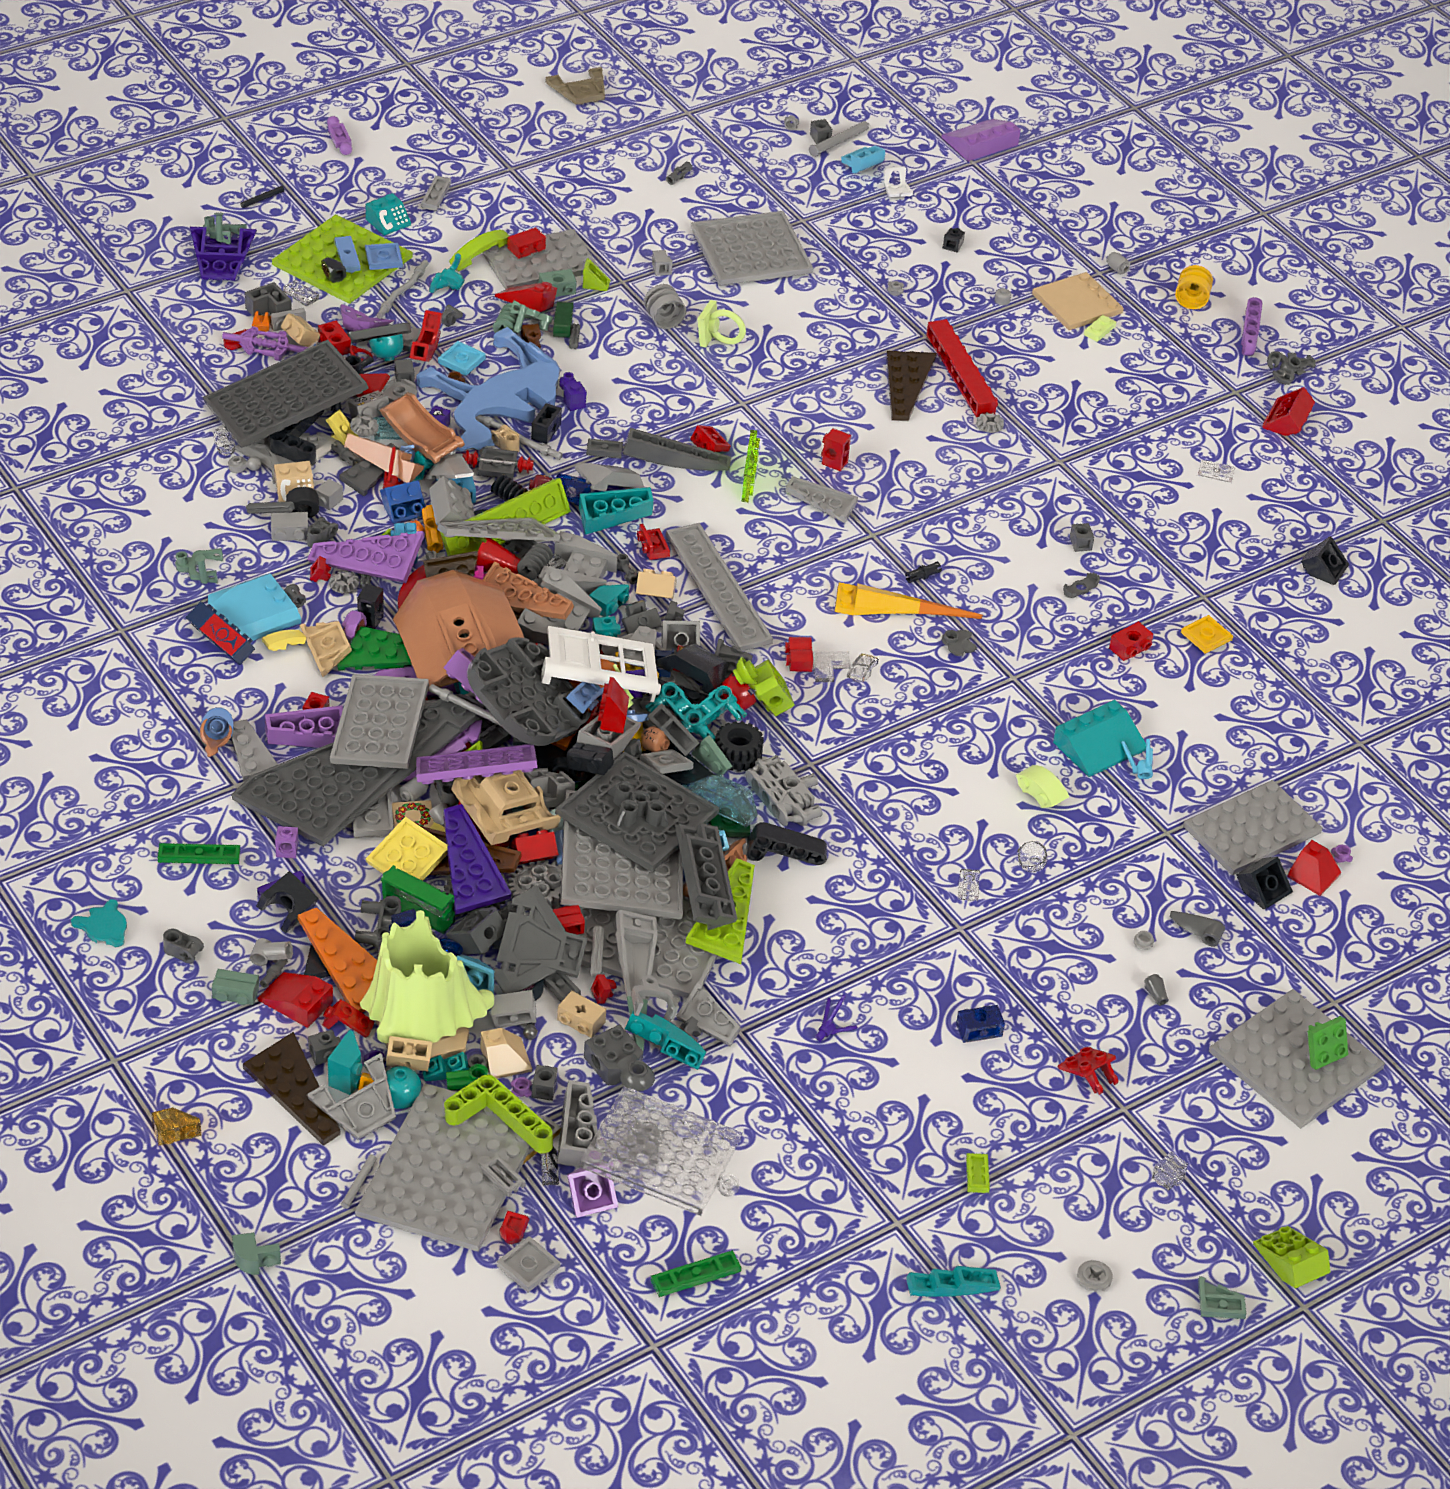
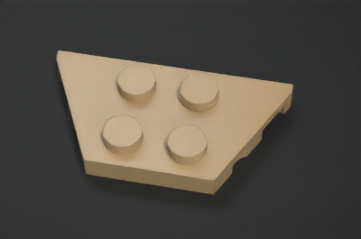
(327, 644)

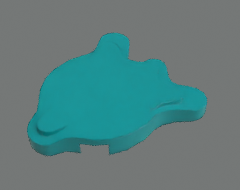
(103, 924)

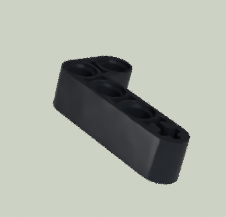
(785, 842)

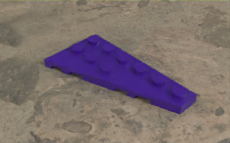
(472, 870)

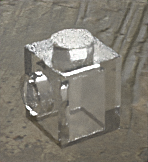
(1170, 1171)

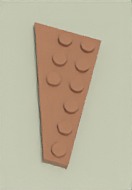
(527, 594)

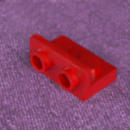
(709, 439)

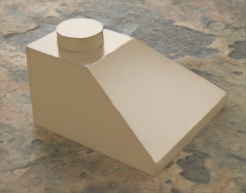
(504, 1053)

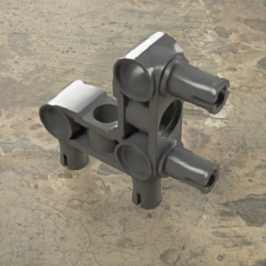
(385, 908)

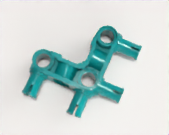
(706, 711)

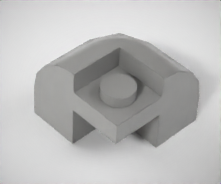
(552, 784)

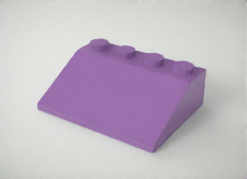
(983, 138)

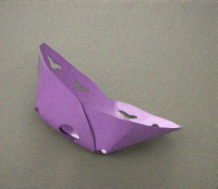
(354, 323)

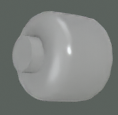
(1002, 296)

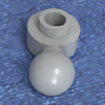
(239, 464)

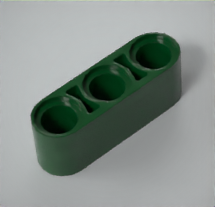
(563, 319)

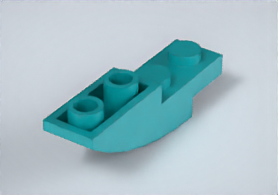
(667, 1035)

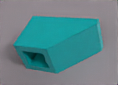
(610, 597)

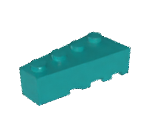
(614, 508)

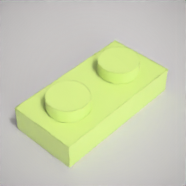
(1100, 328)

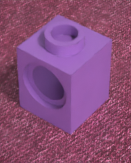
(286, 842)

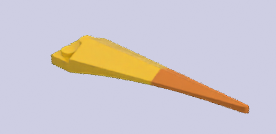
(872, 600)

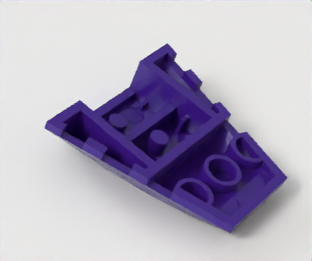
(219, 259)

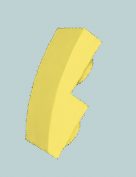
(280, 639)

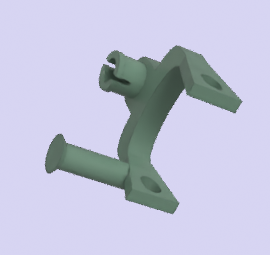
(219, 230)
(526, 312)
(189, 564)

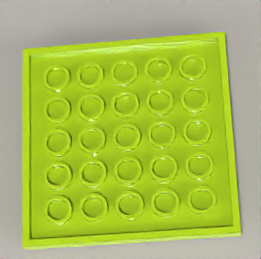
(305, 258)

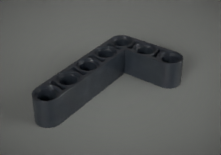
(290, 446)

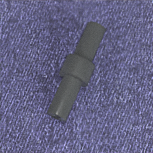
(273, 972)

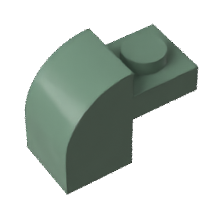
(251, 1257)

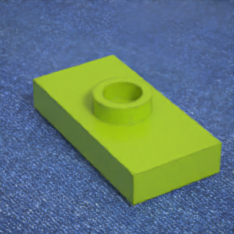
(977, 1173)

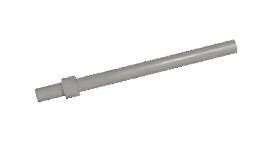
(448, 695)

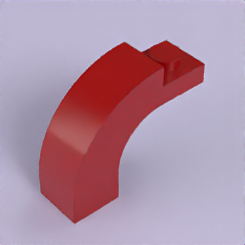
(429, 337)

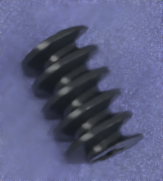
(507, 488)

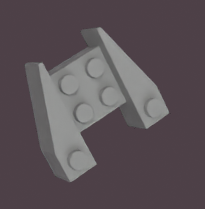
(584, 560)
(535, 626)

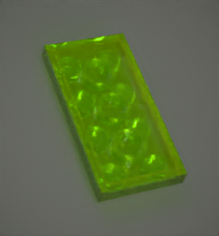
(750, 466)

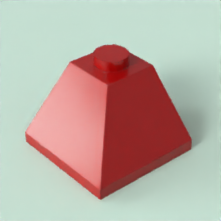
(1314, 868)

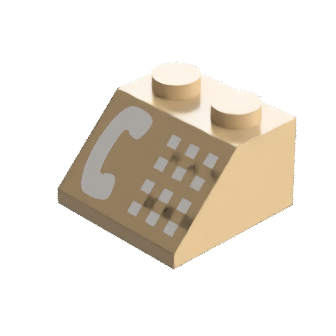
(291, 476)

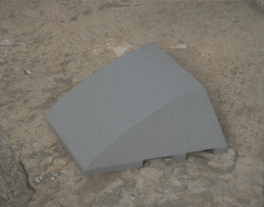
(603, 475)

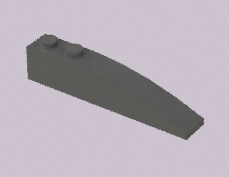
(672, 453)

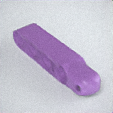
(1251, 326)

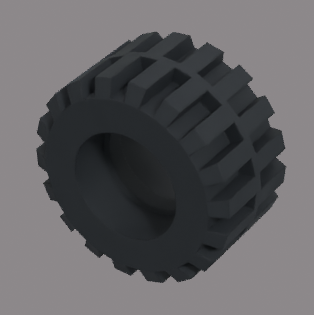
(740, 744)

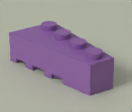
(303, 727)

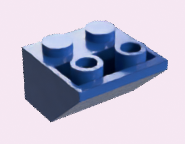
(403, 501)

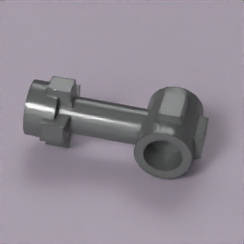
(623, 566)

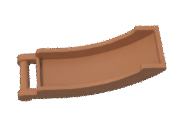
(420, 428)

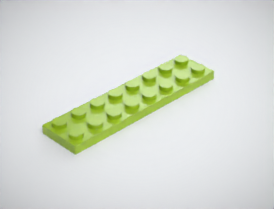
(540, 503)

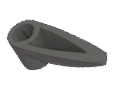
(1206, 928)

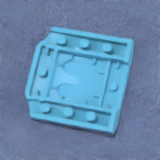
(256, 607)

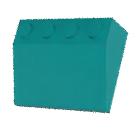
(1096, 738)

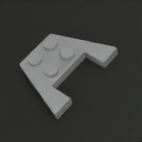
(364, 1109)

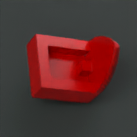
(513, 1227)

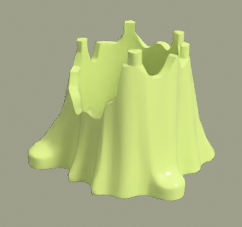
(421, 987)

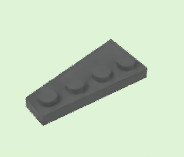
(363, 475)

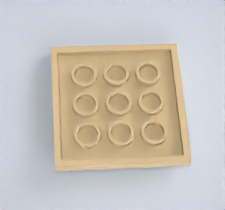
(1077, 300)

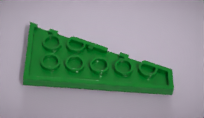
(376, 650)

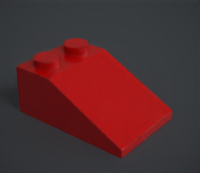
(534, 296)
(298, 997)

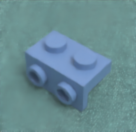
(585, 696)

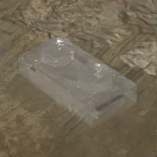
(301, 293)
(1216, 471)

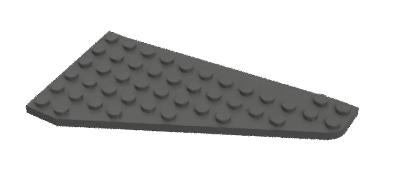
(329, 796)

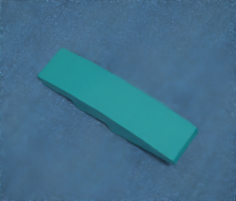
(958, 1282)

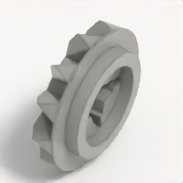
(994, 425)
(363, 430)
(340, 586)
(1097, 1269)

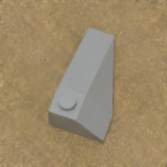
(451, 467)

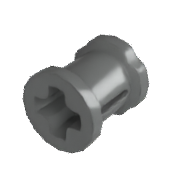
(295, 595)

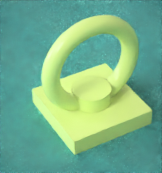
(709, 324)

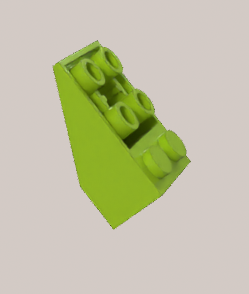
(1294, 1256)

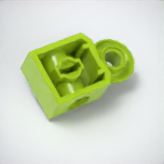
(768, 685)

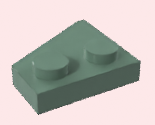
(711, 756)
(1220, 1301)

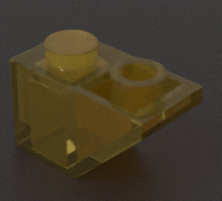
(174, 1125)

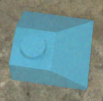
(479, 973)

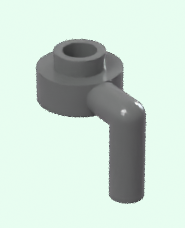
(450, 315)

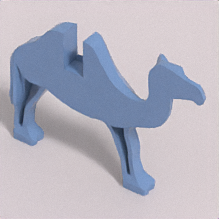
(501, 395)

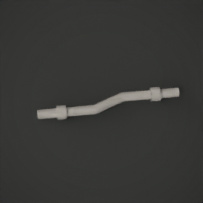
(387, 305)
(544, 449)

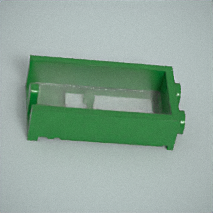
(420, 896)

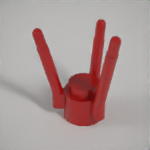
(389, 479)

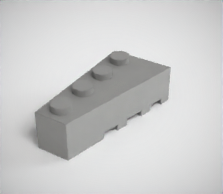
(577, 1123)

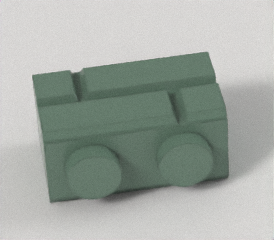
(235, 987)

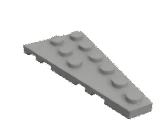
(500, 528)

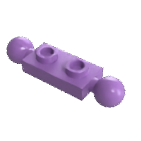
(339, 135)

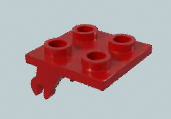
(1085, 1064)

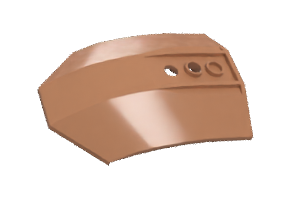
(429, 615)

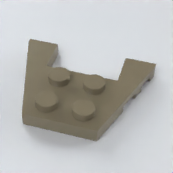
(580, 91)

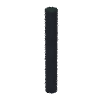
(263, 196)

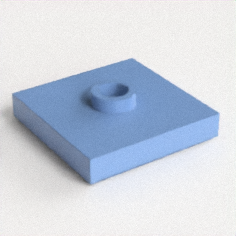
(383, 256)

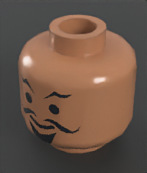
(654, 739)

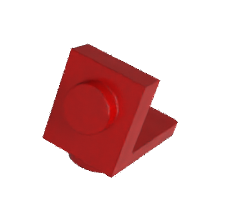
(349, 1016)

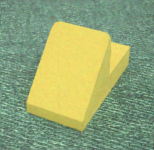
(340, 426)

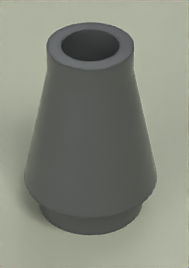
(1155, 986)

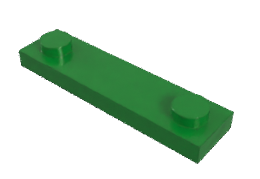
(199, 853)
(696, 1273)

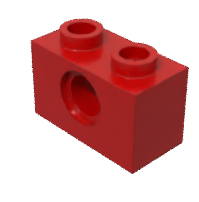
(836, 449)
(1131, 641)

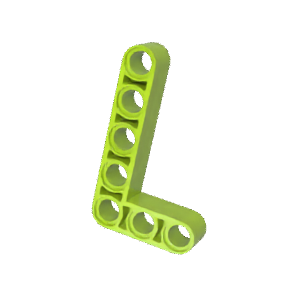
(491, 1093)

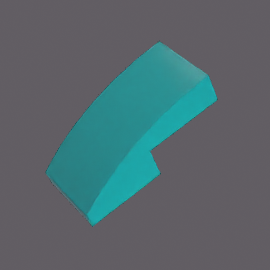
(439, 1066)

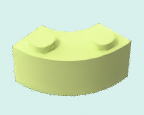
(1042, 786)

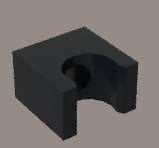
(292, 895)

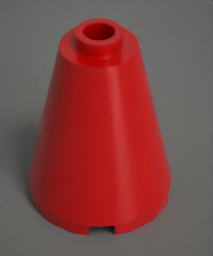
(494, 552)

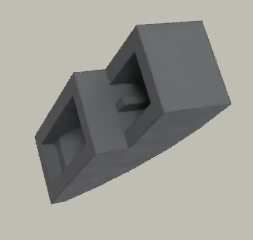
(673, 729)

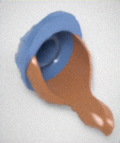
(216, 729)

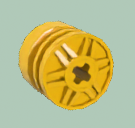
(1194, 287)

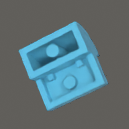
(864, 158)

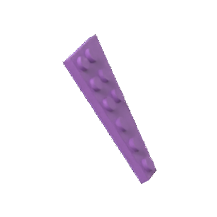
(374, 556)

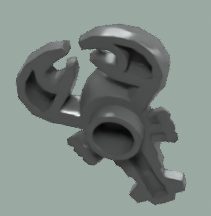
(1289, 366)

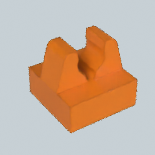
(262, 322)

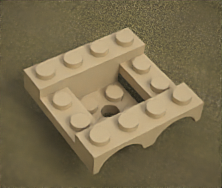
(489, 796)

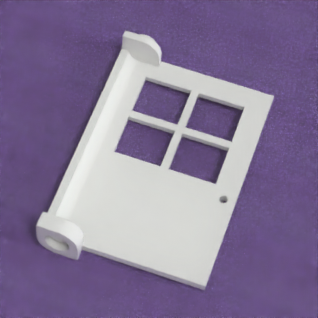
(577, 658)

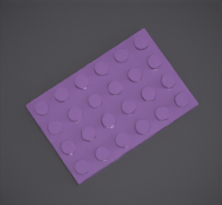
(475, 762)

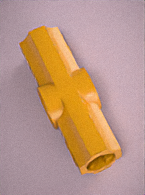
(432, 535)

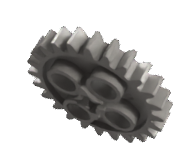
(544, 875)

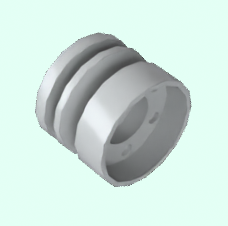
(664, 306)

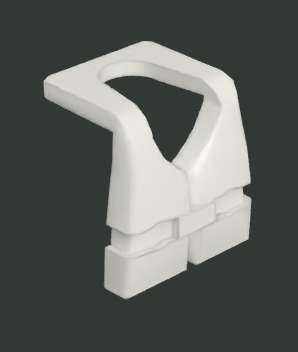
(893, 190)

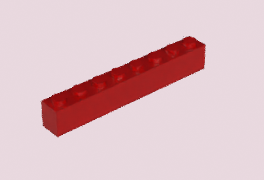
(961, 367)

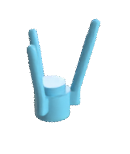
(1144, 767)

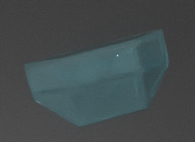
(733, 799)

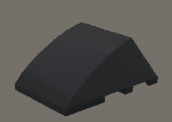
(698, 665)

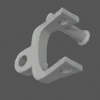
(650, 988)

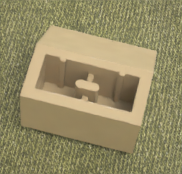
(656, 585)

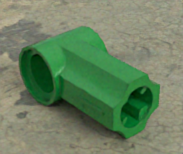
(459, 1079)

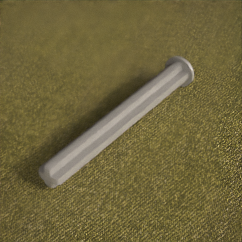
(814, 150)

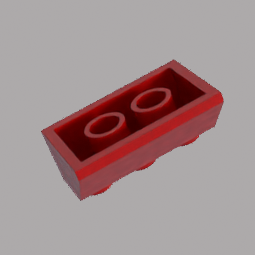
(1289, 412)

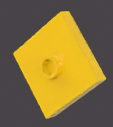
(1207, 634)

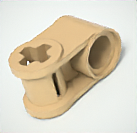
(506, 438)

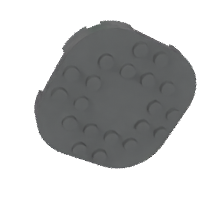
(513, 692)

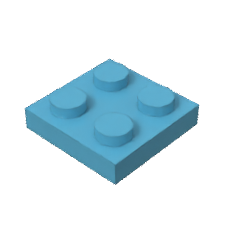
(461, 358)

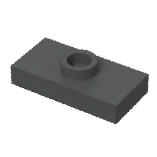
(647, 618)

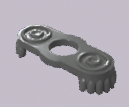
(1090, 582)

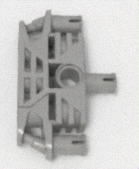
(783, 791)

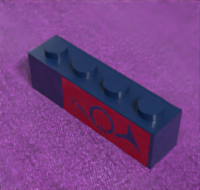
(220, 632)

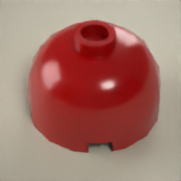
(740, 691)

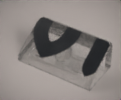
(549, 1168)

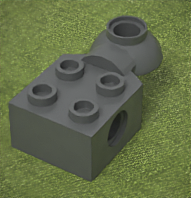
(480, 929)
(618, 1059)

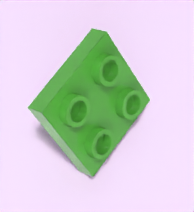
(1327, 1042)

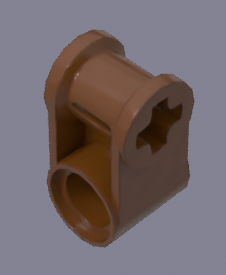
(531, 333)

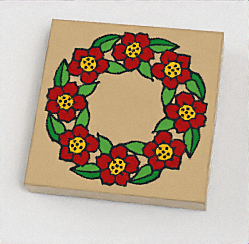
(415, 811)

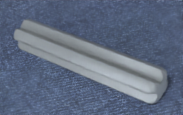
(597, 951)

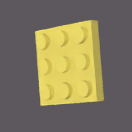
(408, 849)

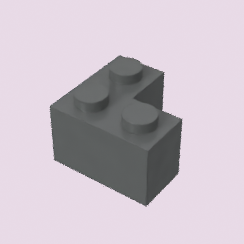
(267, 299)

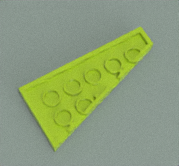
(729, 939)

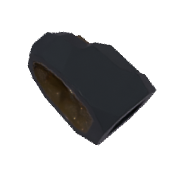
(333, 269)

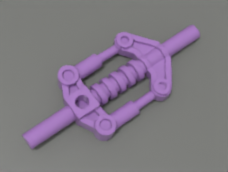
(247, 338)

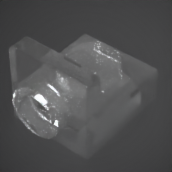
(968, 885)

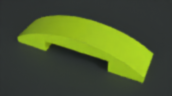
(479, 245)

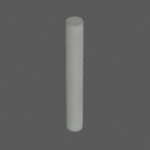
(358, 1181)

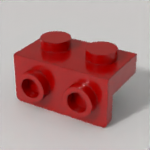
(653, 543)

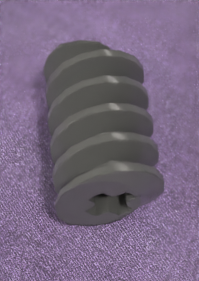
(534, 561)

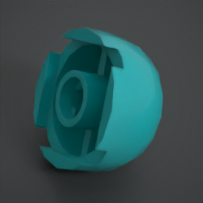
(387, 346)
(404, 1086)

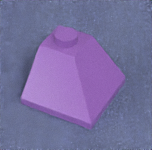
(591, 1192)

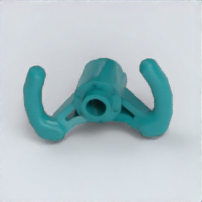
(449, 277)

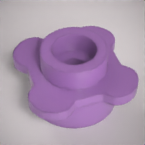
(1342, 853)
(525, 1084)

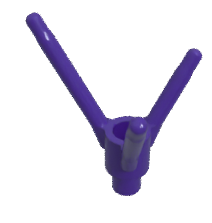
(827, 1026)

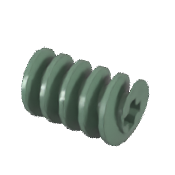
(505, 318)

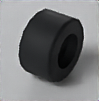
(304, 500)

